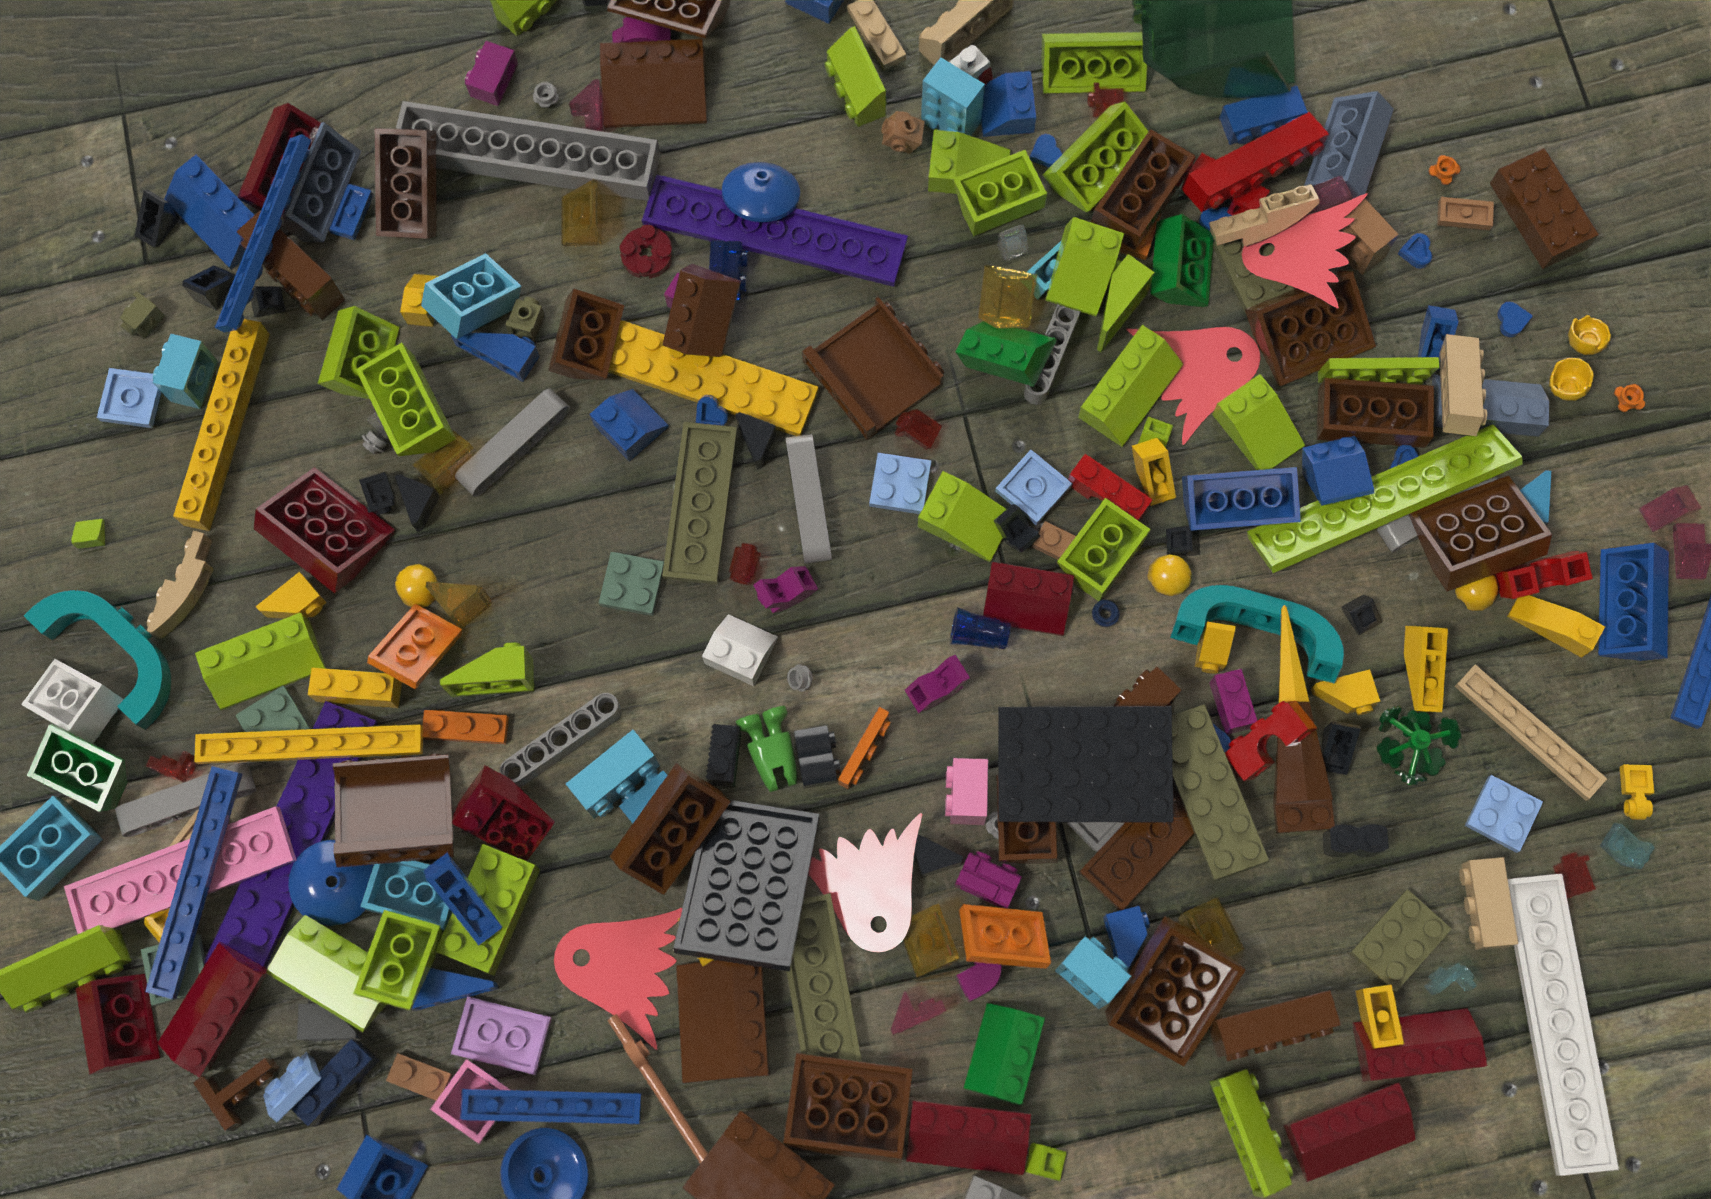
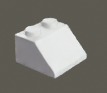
(739, 649)

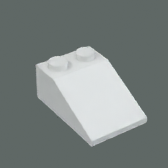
(72, 701)

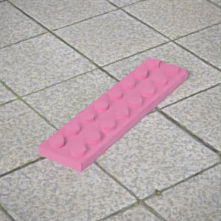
(149, 882)

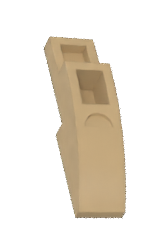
(1272, 217)
(179, 597)

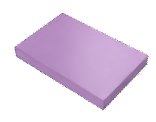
(501, 1035)

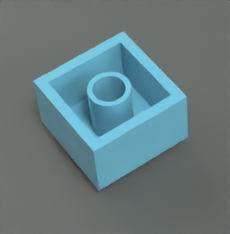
(185, 371)

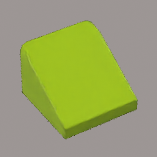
(1156, 429)
(89, 533)
(1045, 1161)

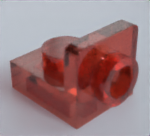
(1102, 99)
(918, 428)
(174, 769)
(1575, 874)

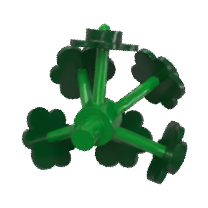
(1416, 728)

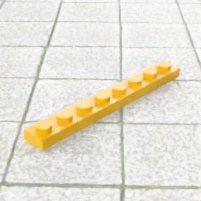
(308, 744)

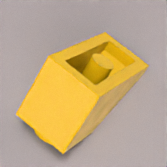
(412, 299)
(1154, 470)
(292, 598)
(1214, 647)
(1349, 693)
(1380, 1016)

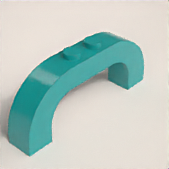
(1263, 613)
(154, 676)

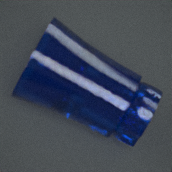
(978, 630)

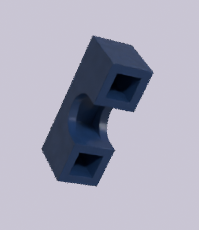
(343, 1070)

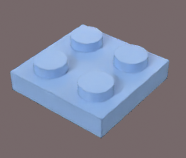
(129, 398)
(900, 483)
(1033, 487)
(1503, 813)
(287, 1090)

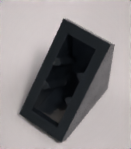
(155, 219)
(209, 286)
(757, 436)
(418, 500)
(1339, 746)
(933, 857)

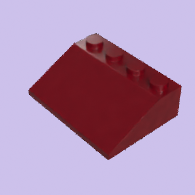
(322, 529)

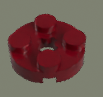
(642, 238)

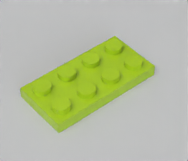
(1392, 370)

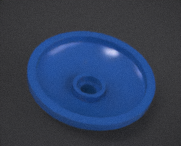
(760, 192)
(312, 895)
(553, 1157)

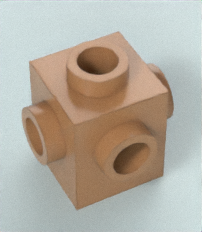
(902, 132)

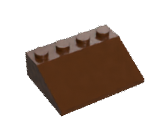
(686, 16)
(653, 83)
(1304, 331)
(1480, 533)
(1174, 992)
(722, 1021)
(848, 1108)
(754, 1166)

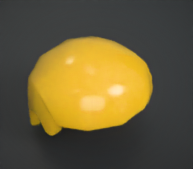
(1588, 335)
(1571, 379)
(1169, 575)
(412, 585)
(1478, 594)

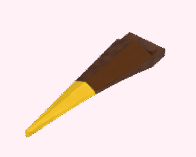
(1301, 782)

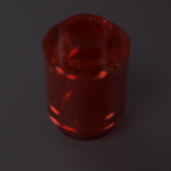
(744, 564)

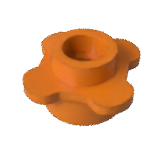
(1447, 163)
(1634, 392)

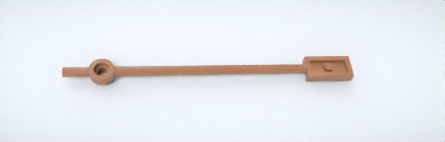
(638, 1054)

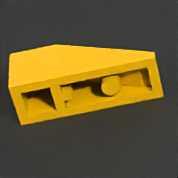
(1557, 624)
(1425, 666)

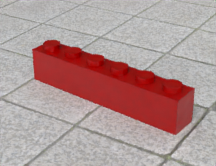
(1255, 162)

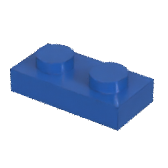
(351, 212)

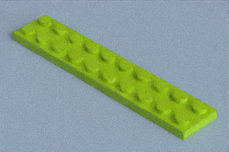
(1395, 495)

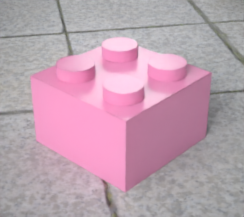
(968, 791)
(449, 1103)

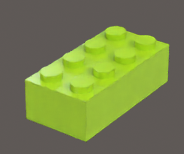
(504, 886)

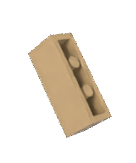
(1488, 903)

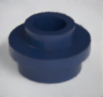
(1107, 605)

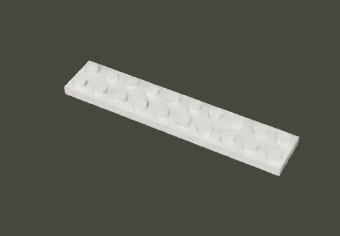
(1560, 1027)

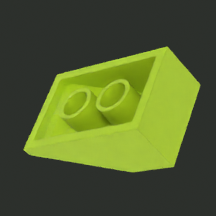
(958, 154)
(1084, 266)
(1126, 290)
(1259, 424)
(962, 516)
(496, 672)
(398, 960)

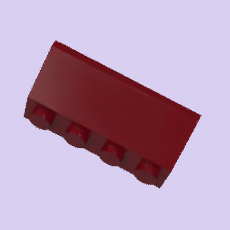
(283, 124)
(212, 1009)
(1430, 1045)
(1351, 1131)
(968, 1137)

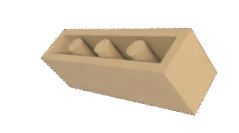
(1462, 385)

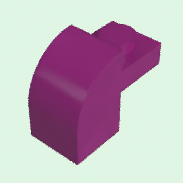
(636, 31)
(785, 590)
(937, 685)
(978, 980)

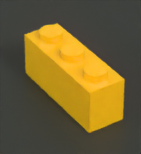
(354, 687)

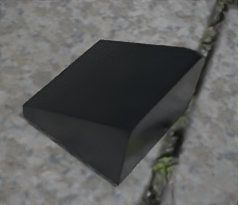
(267, 301)
(1182, 541)
(1362, 614)

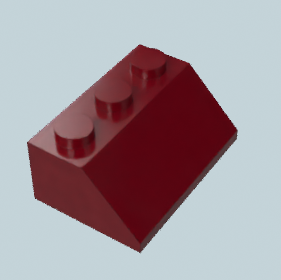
(1029, 598)
(117, 1023)

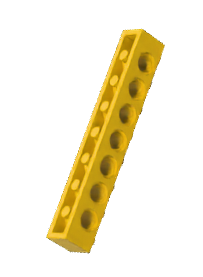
(221, 425)

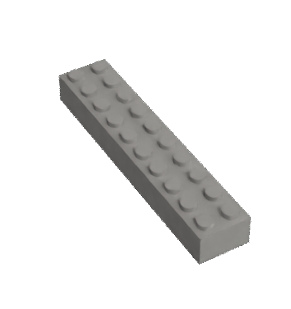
(536, 150)

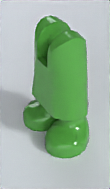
(773, 750)

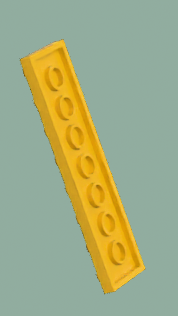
(734, 383)

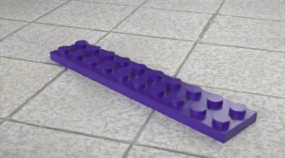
(798, 238)
(308, 810)

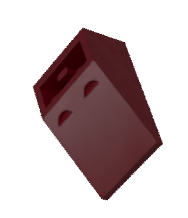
(502, 815)

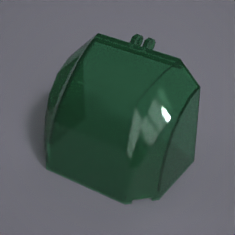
(1220, 45)

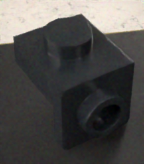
(378, 493)
(1016, 529)

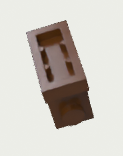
(235, 1093)

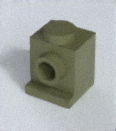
(140, 316)
(528, 325)

